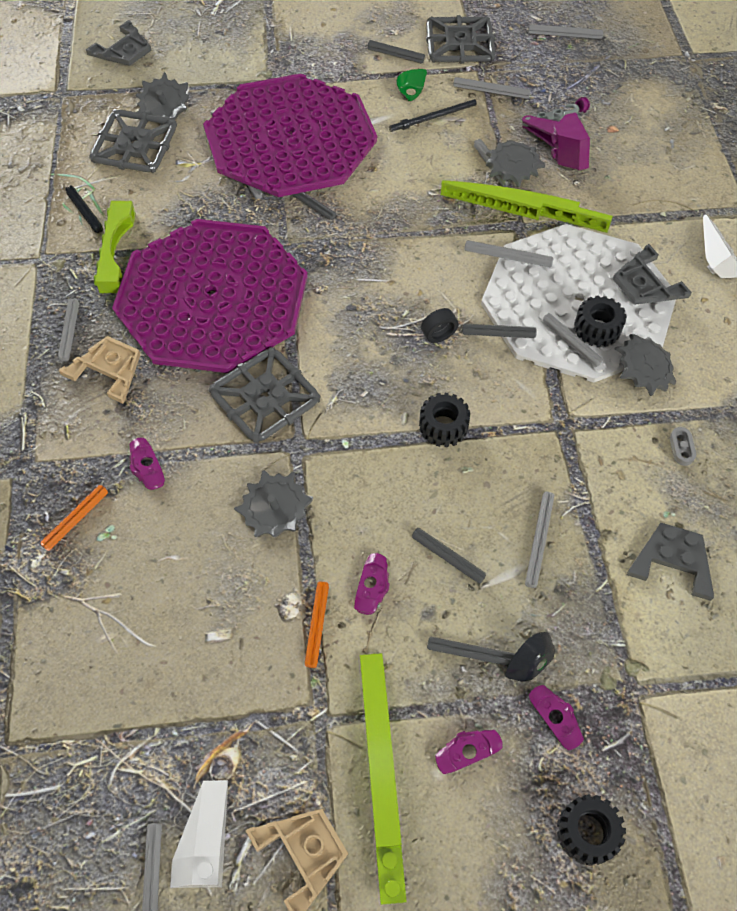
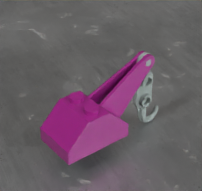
(564, 133)

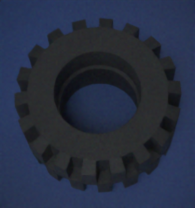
(604, 310)
(449, 407)
(610, 823)

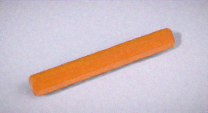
(74, 517)
(316, 625)

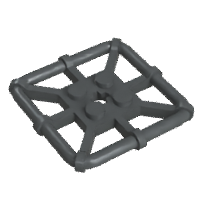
(460, 38)
(142, 139)
(263, 406)

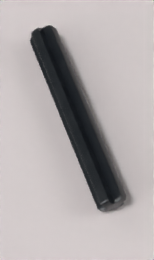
(84, 209)

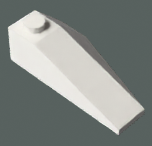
(718, 251)
(201, 847)

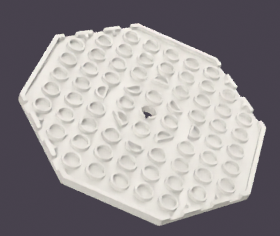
(581, 268)

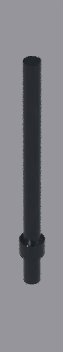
(405, 123)

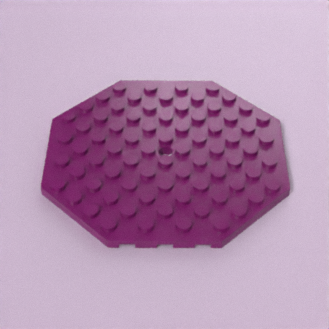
(254, 144)
(175, 319)

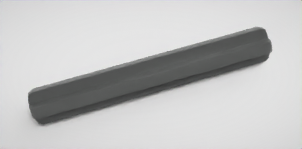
(396, 51)
(316, 205)
(499, 330)
(449, 555)
(469, 651)

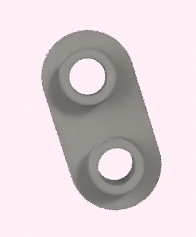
(684, 447)

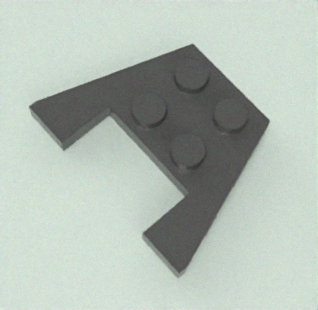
(126, 50)
(641, 283)
(677, 550)

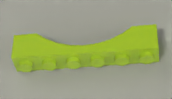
(119, 221)

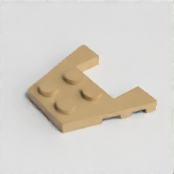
(111, 359)
(312, 847)

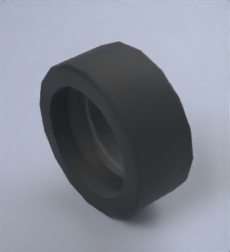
(442, 317)

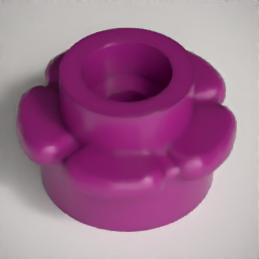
(583, 104)

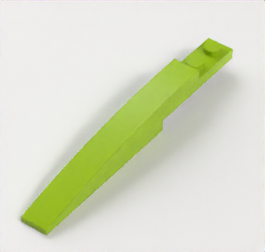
(526, 203)
(382, 781)

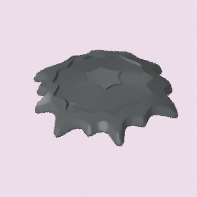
(163, 97)
(514, 161)
(646, 364)
(274, 504)

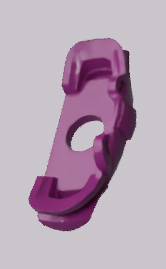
(150, 475)
(368, 598)
(567, 731)
(451, 757)

